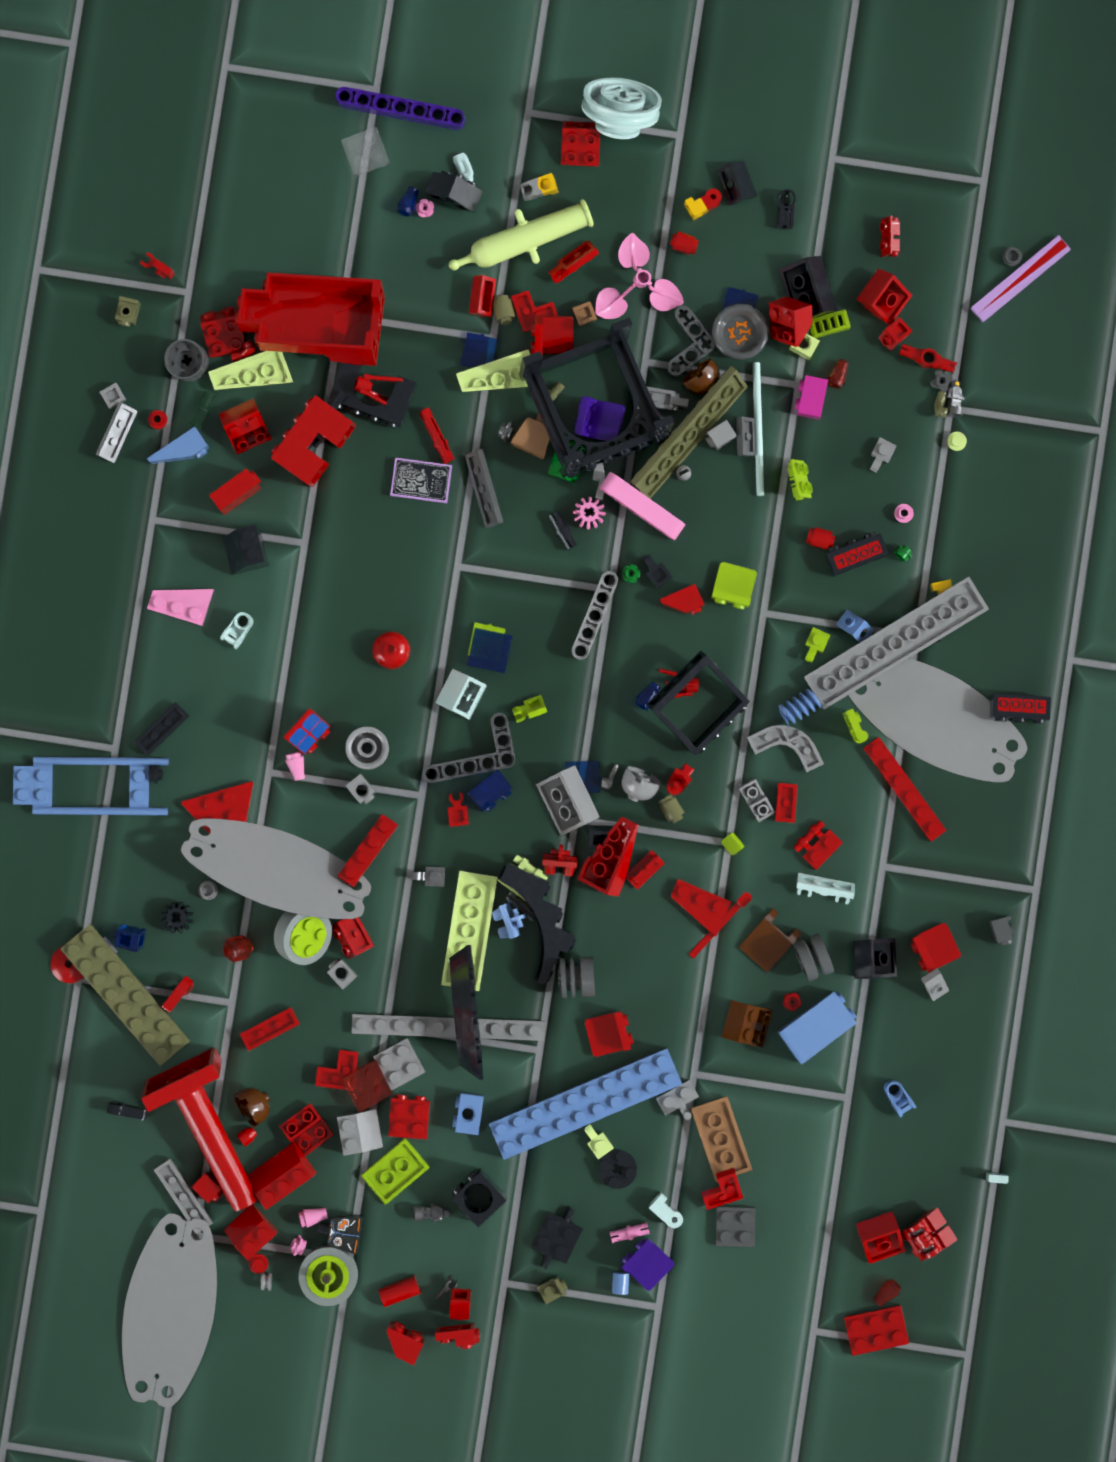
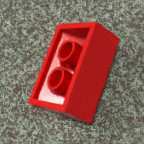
(281, 1175)

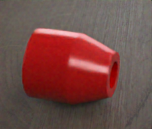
(247, 1136)

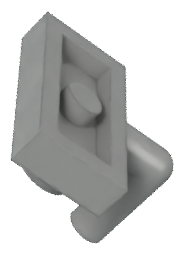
(678, 1098)

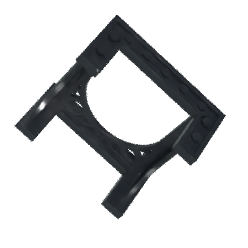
(656, 426)

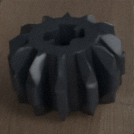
(170, 917)

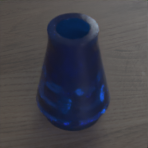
(408, 202)
(646, 695)

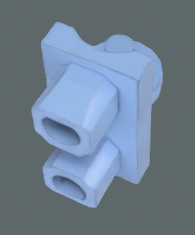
(511, 919)

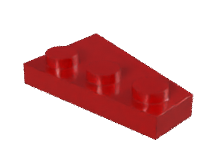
(702, 905)

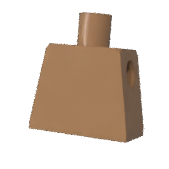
(532, 437)

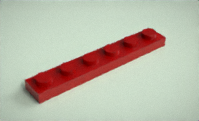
(904, 789)

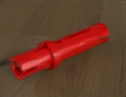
(434, 431)

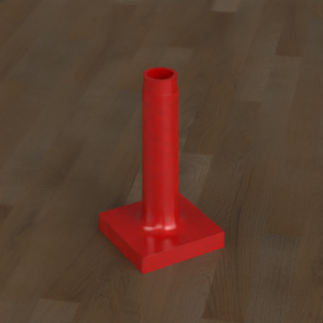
(186, 1085)

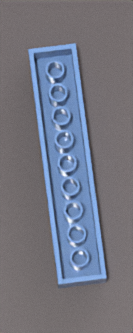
(585, 1103)

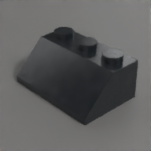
(809, 283)

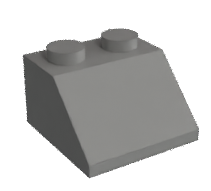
(359, 1132)

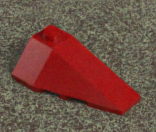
(610, 862)

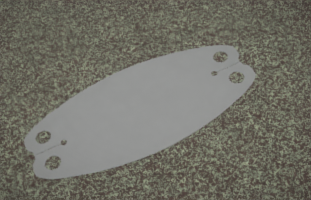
(940, 721)
(274, 868)
(169, 1310)

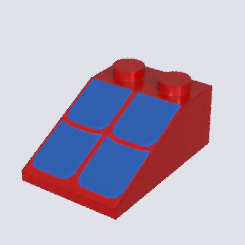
(308, 732)

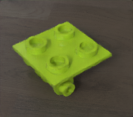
(799, 471)

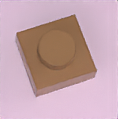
(584, 314)

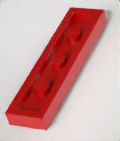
(367, 850)

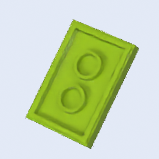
(395, 1171)

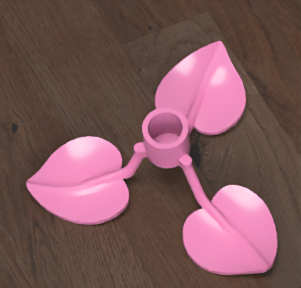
(636, 254)

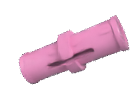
(629, 1232)

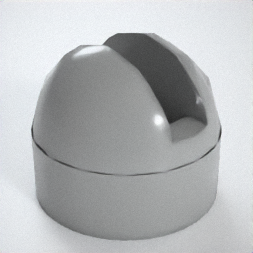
(685, 476)

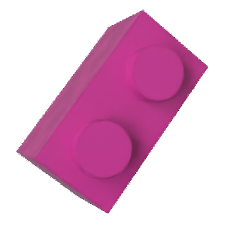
(811, 398)

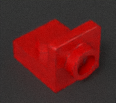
(895, 334)

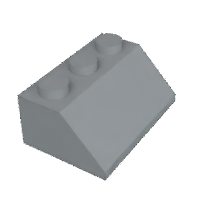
(567, 800)

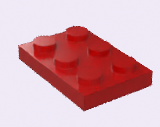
(876, 1330)

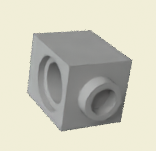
(720, 435)
(355, 783)
(342, 982)

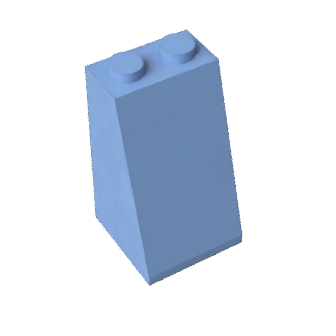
(817, 1026)

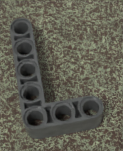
(478, 760)

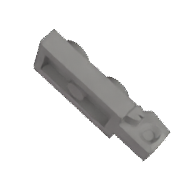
(667, 399)

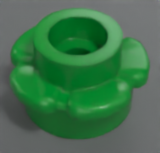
(903, 553)
(630, 578)

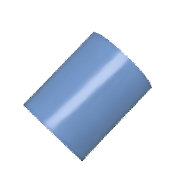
(620, 1283)

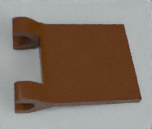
(767, 942)

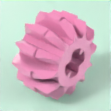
(591, 519)

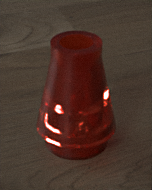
(838, 375)
(887, 1292)

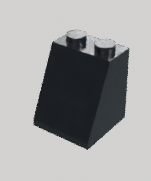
(245, 549)

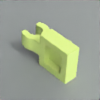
(599, 1143)

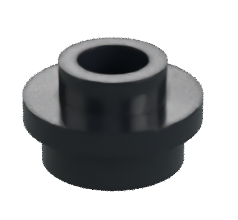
(156, 774)

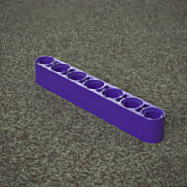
(393, 102)

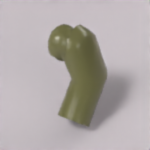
(556, 390)
(939, 403)

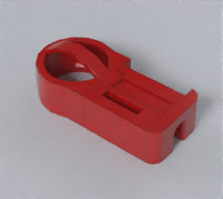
(178, 993)

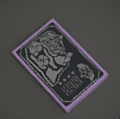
(421, 480)

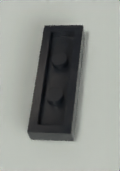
(161, 729)

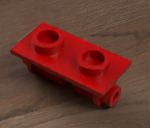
(889, 228)
(644, 869)

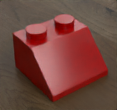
(884, 296)
(250, 1232)
(880, 1237)

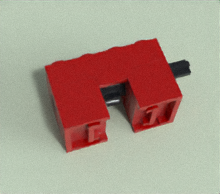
(316, 420)

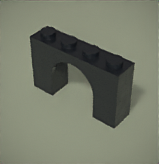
(392, 413)

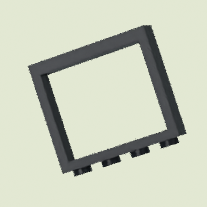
(677, 683)

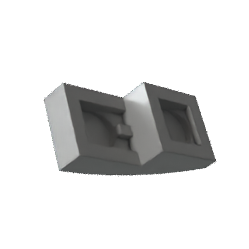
(599, 475)

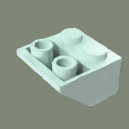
(461, 694)

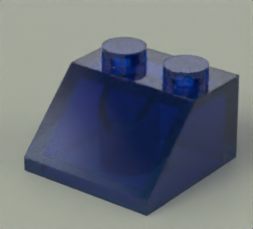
(490, 791)

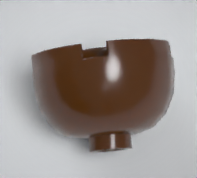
(702, 378)
(253, 1105)

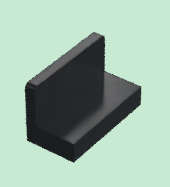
(736, 182)

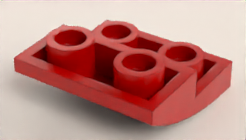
(307, 1129)

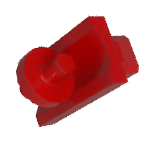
(679, 780)
(559, 858)

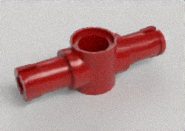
(938, 361)

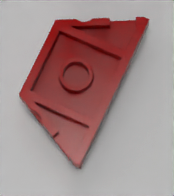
(224, 804)

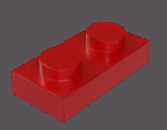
(786, 802)

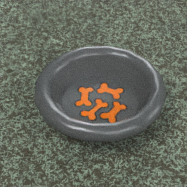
(740, 331)

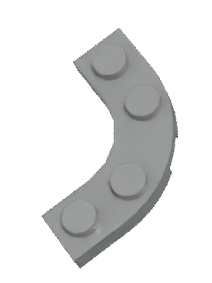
(790, 737)

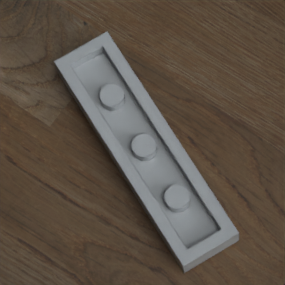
(181, 1193)

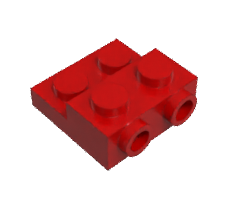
(409, 1117)
(464, 1335)

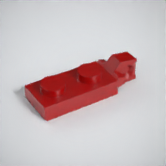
(573, 261)

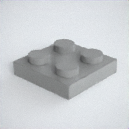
(399, 1064)

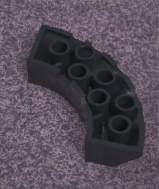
(466, 1012)

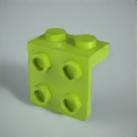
(734, 585)

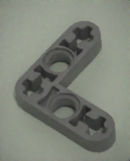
(696, 347)

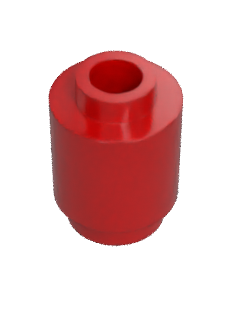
(684, 243)
(820, 538)

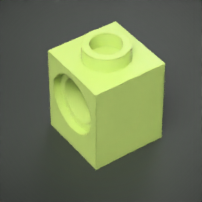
(806, 352)

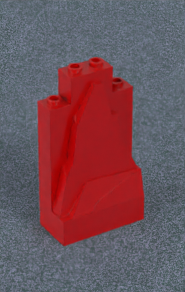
(315, 316)

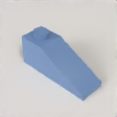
(183, 448)

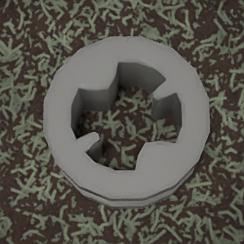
(266, 1281)

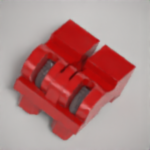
(928, 1235)

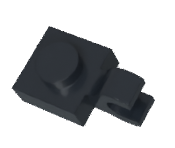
(658, 573)

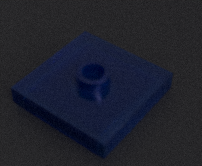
(490, 650)

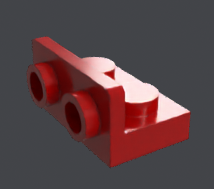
(352, 937)

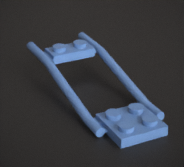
(34, 785)

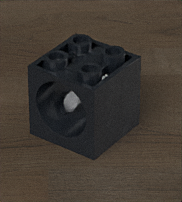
(478, 1214)

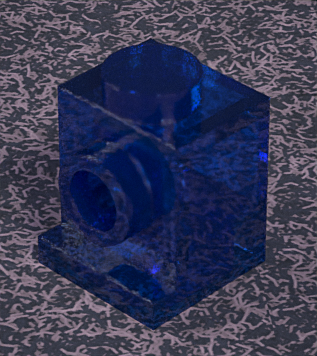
(123, 940)

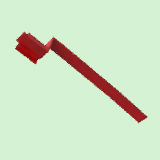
(744, 899)

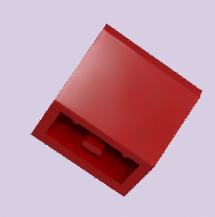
(789, 320)
(245, 426)
(404, 1342)

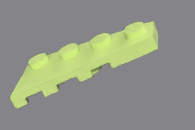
(257, 370)
(494, 375)

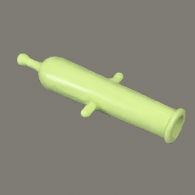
(526, 236)

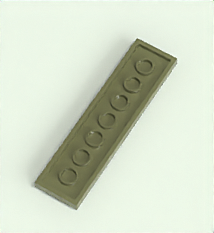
(689, 433)
(125, 994)

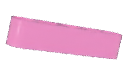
(642, 506)

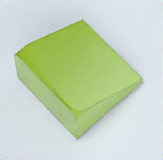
(732, 844)

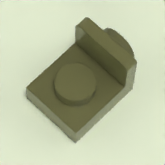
(552, 1289)

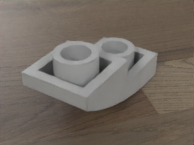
(756, 800)

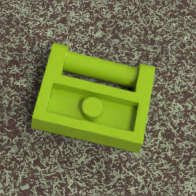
(852, 720)

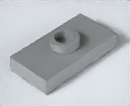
(935, 984)

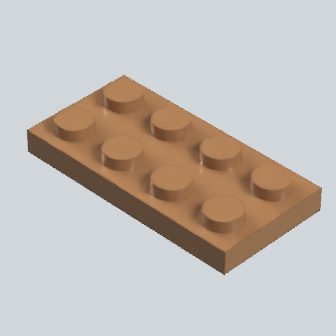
(721, 1136)

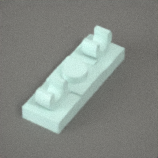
(825, 887)

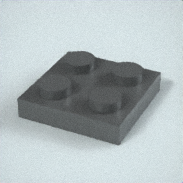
(735, 1226)

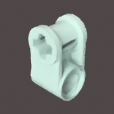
(236, 630)

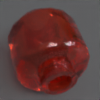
(237, 948)

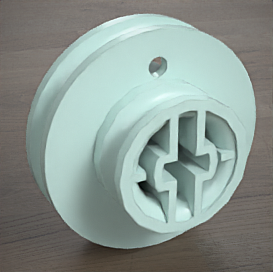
(621, 106)

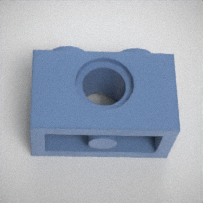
(470, 1125)

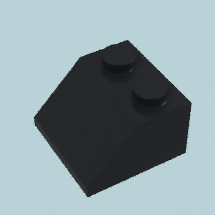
(874, 958)

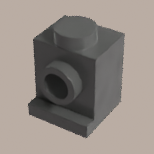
(1002, 930)

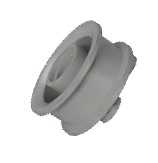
(358, 739)

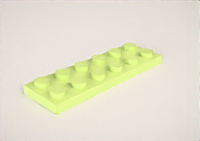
(471, 921)

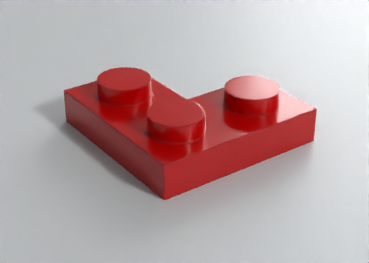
(526, 310)
(332, 1077)
(726, 1192)

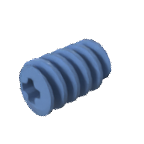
(799, 706)

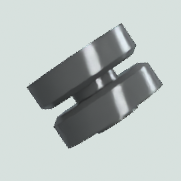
(813, 957)

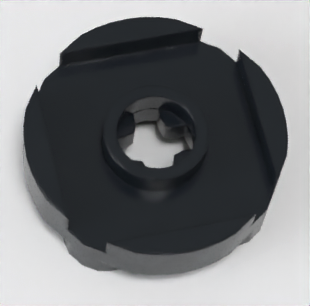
(620, 1158)

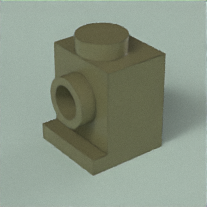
(131, 318)

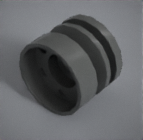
(178, 353)
(577, 977)

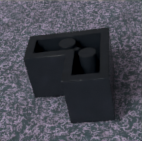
(454, 190)

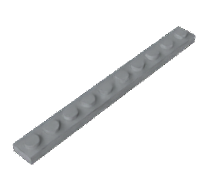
(445, 1027)

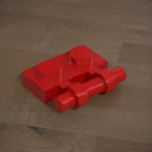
(822, 849)

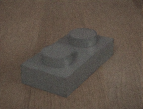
(746, 436)

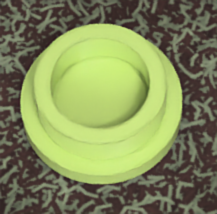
(956, 441)

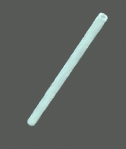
(758, 429)

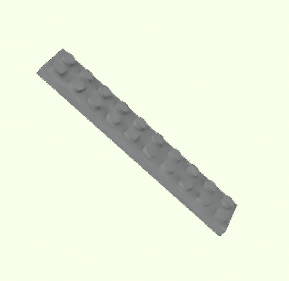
(896, 642)

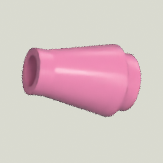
(295, 763)
(312, 1216)

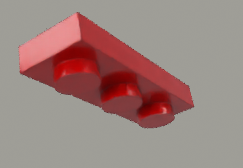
(269, 1029)

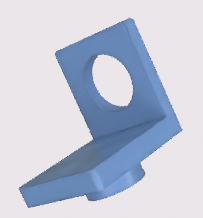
(854, 625)

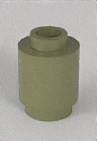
(503, 310)
(671, 809)

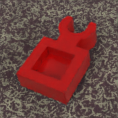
(457, 814)

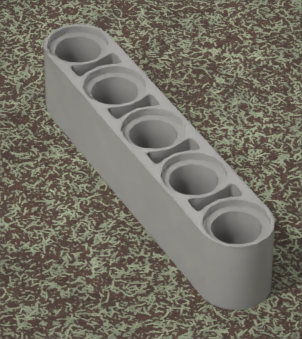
(594, 606)

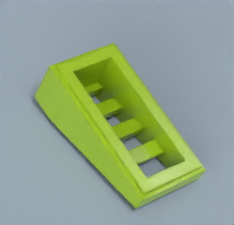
(846, 324)

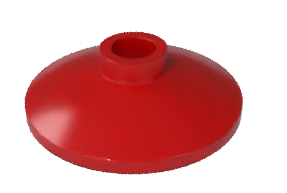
(61, 972)

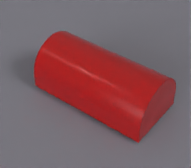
(399, 1291)

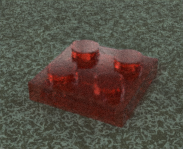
(366, 1086)

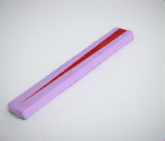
(1020, 279)

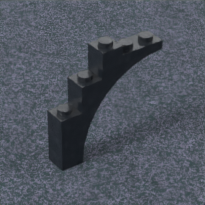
(547, 914)

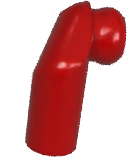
(248, 350)

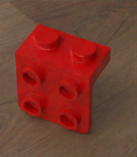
(221, 332)
(552, 334)
(935, 947)
(608, 1033)

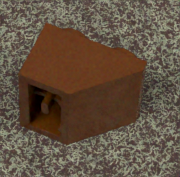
(747, 1023)

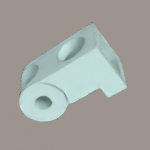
(670, 1216)

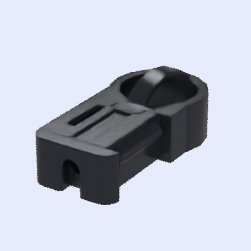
(786, 213)
(126, 1111)

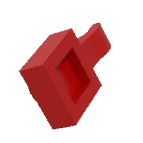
(161, 269)

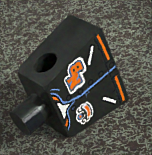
(343, 1232)

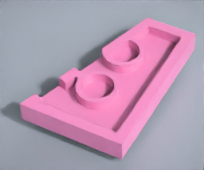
(182, 604)

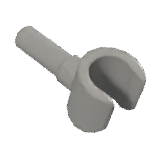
(607, 782)

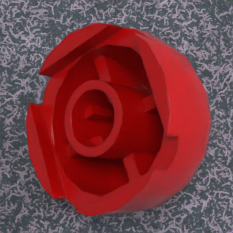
(391, 650)

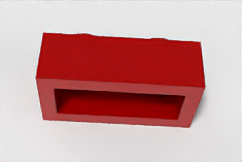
(482, 296)

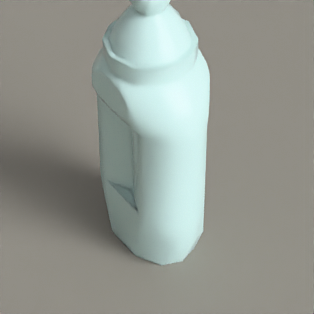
(463, 166)

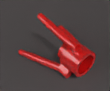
(364, 386)
(690, 688)

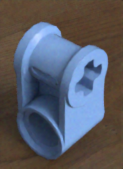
(900, 1100)

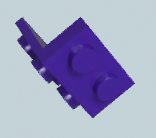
(598, 419)
(647, 1263)

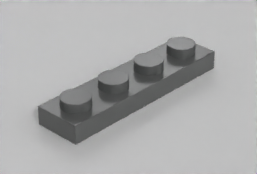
(484, 488)

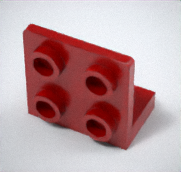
(580, 144)

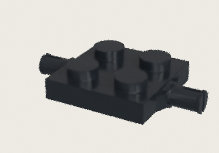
(557, 1237)

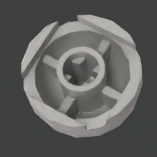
(639, 785)

